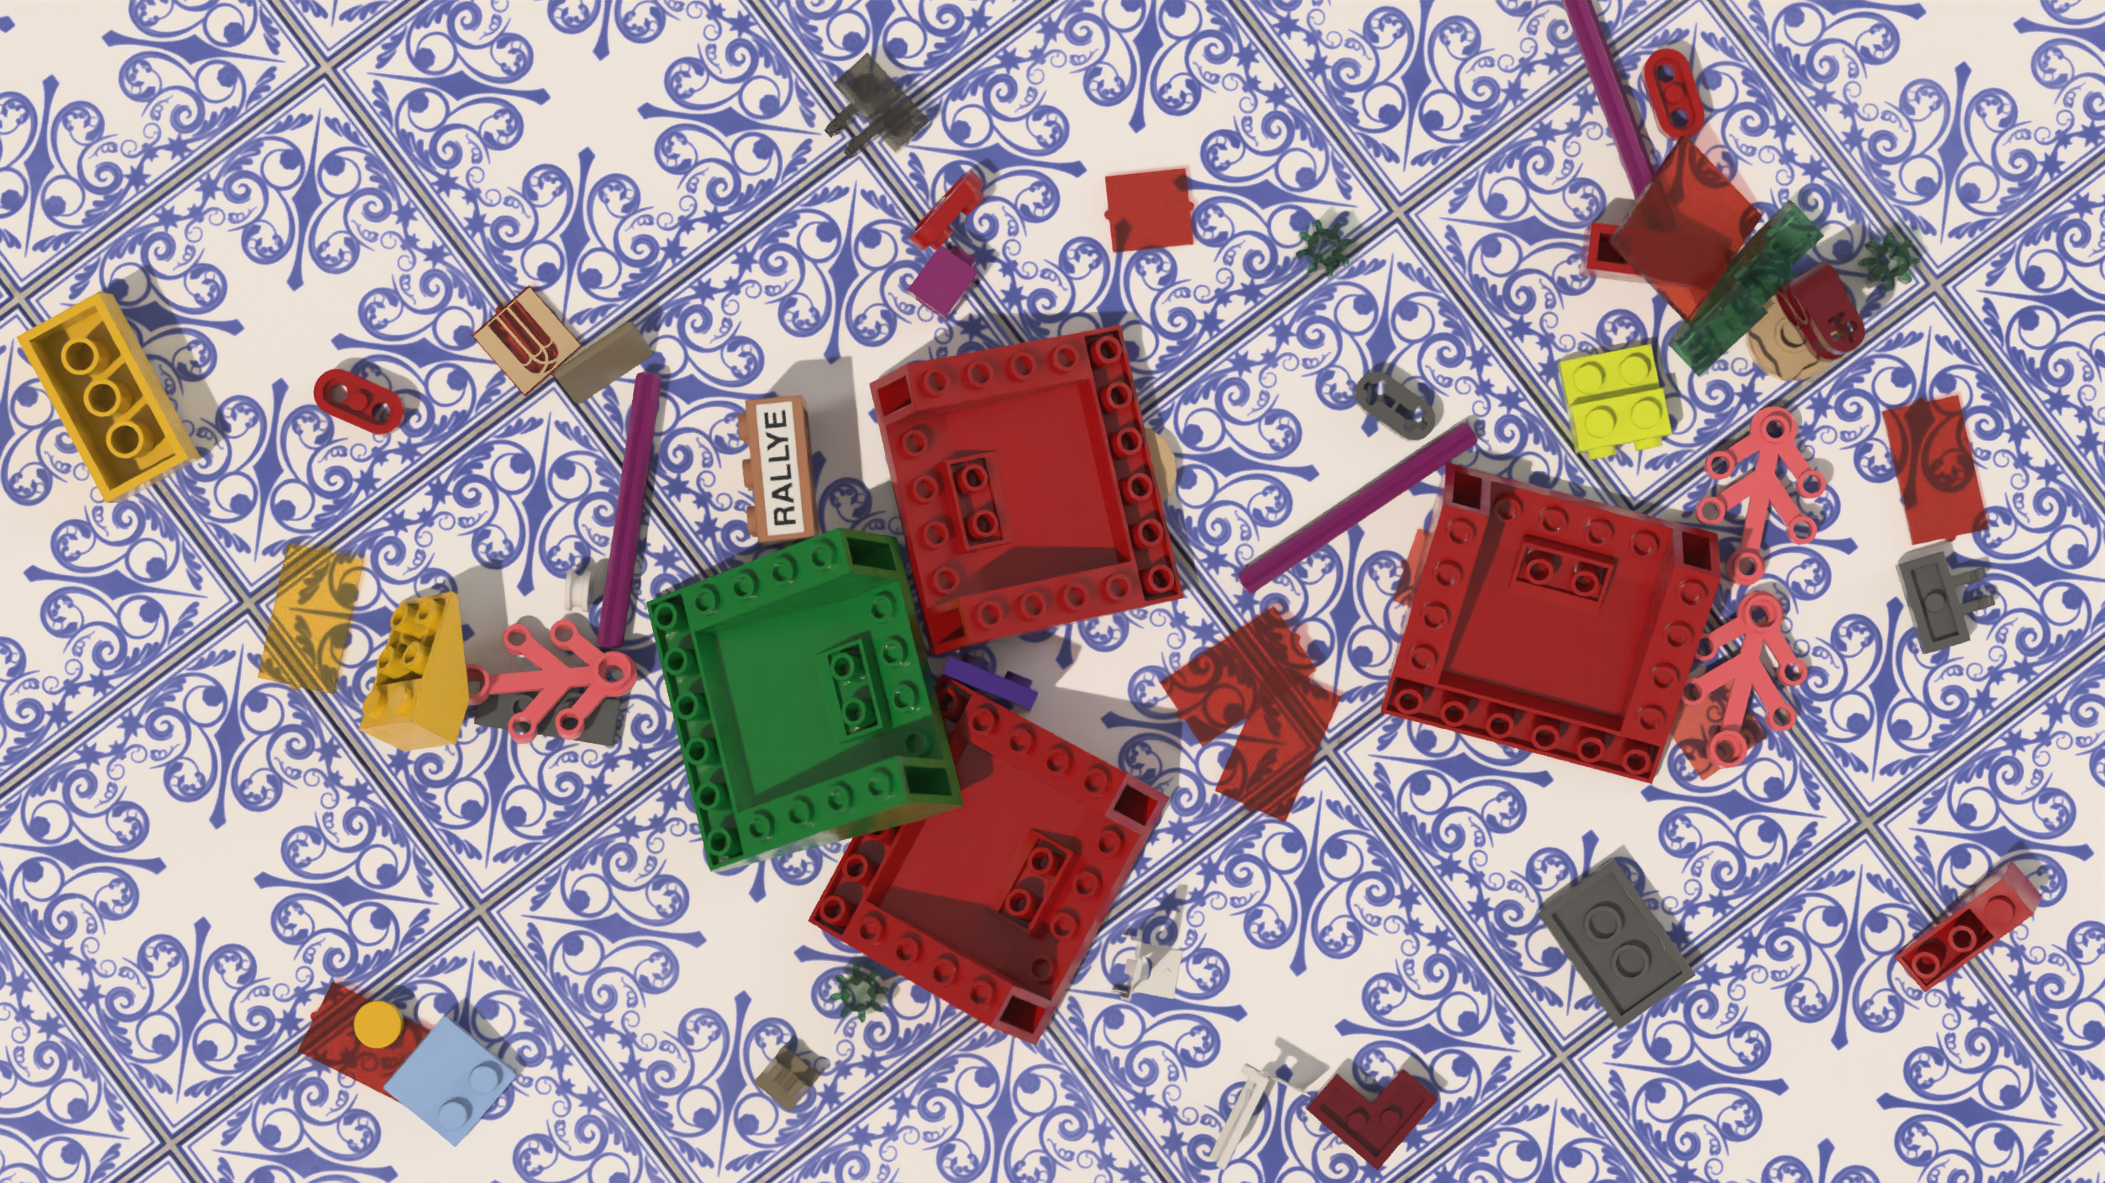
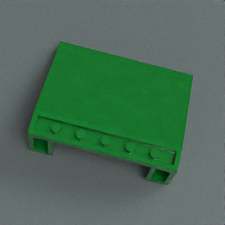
(804, 699)

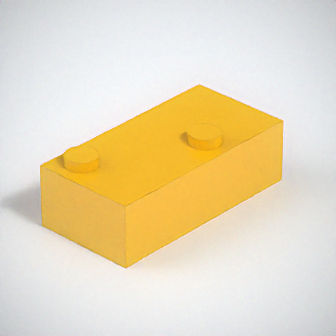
(108, 397)

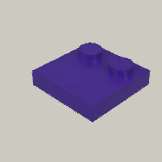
(975, 674)

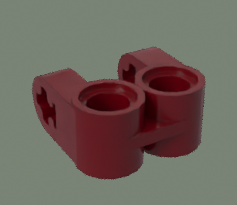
(1818, 306)

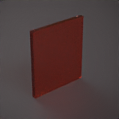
(1685, 228)

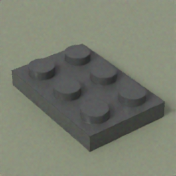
(1615, 943)

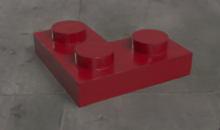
(1375, 1126)

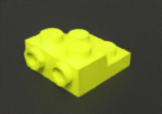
(1614, 401)

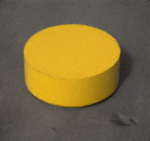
(378, 1024)

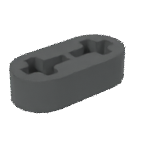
(1401, 397)

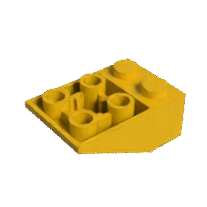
(420, 677)

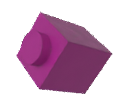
(944, 281)

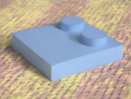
(450, 1080)

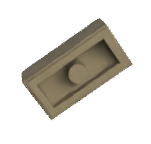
(603, 362)

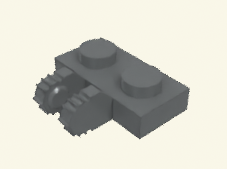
(1934, 601)

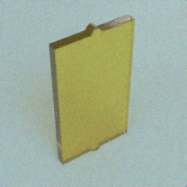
(310, 618)

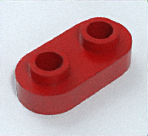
(1672, 96)
(960, 197)
(360, 402)

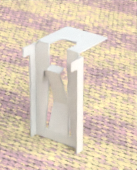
(1163, 973)
(1241, 1113)

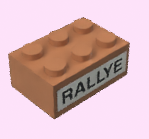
(779, 470)

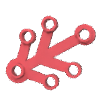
(1762, 487)
(1747, 672)
(555, 680)

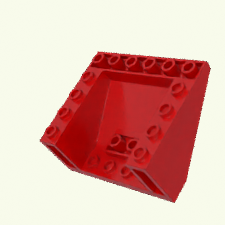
(1025, 488)
(1552, 623)
(1011, 886)

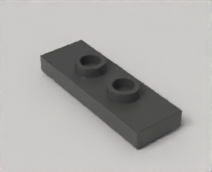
(599, 725)

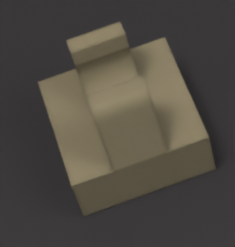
(787, 1078)

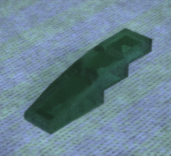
(1745, 287)

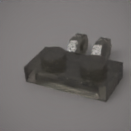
(880, 104)

